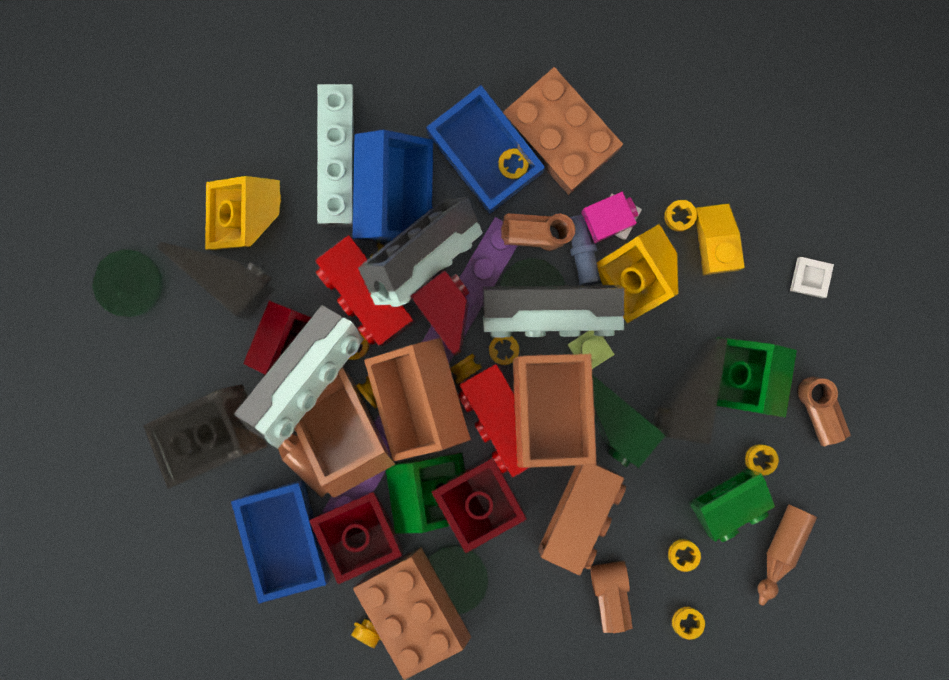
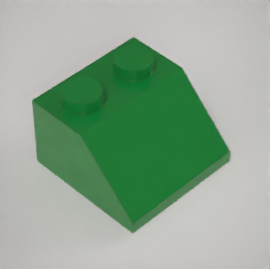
(756, 377)
(411, 491)
(733, 504)

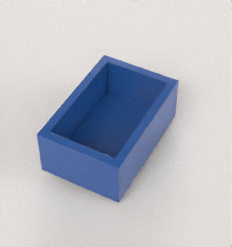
(472, 141)
(390, 183)
(280, 541)

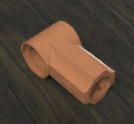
(535, 230)
(824, 413)
(611, 587)

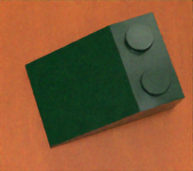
(623, 428)

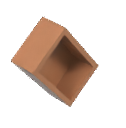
(562, 130)
(417, 399)
(554, 410)
(342, 438)
(581, 517)
(412, 613)

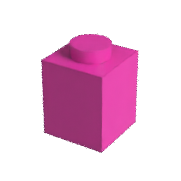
(610, 216)

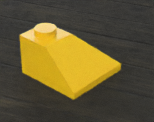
(239, 210)
(645, 270)

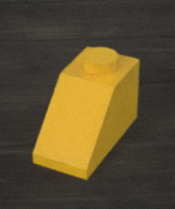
(719, 240)

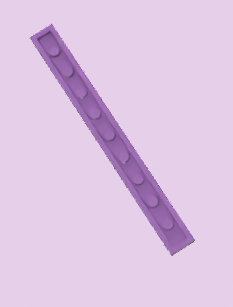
(482, 270)

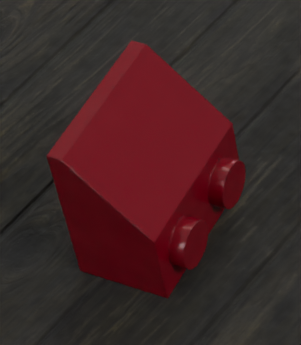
(445, 308)
(274, 335)
(479, 504)
(357, 537)

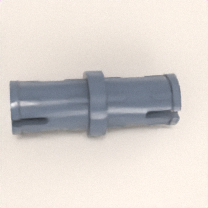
(584, 253)

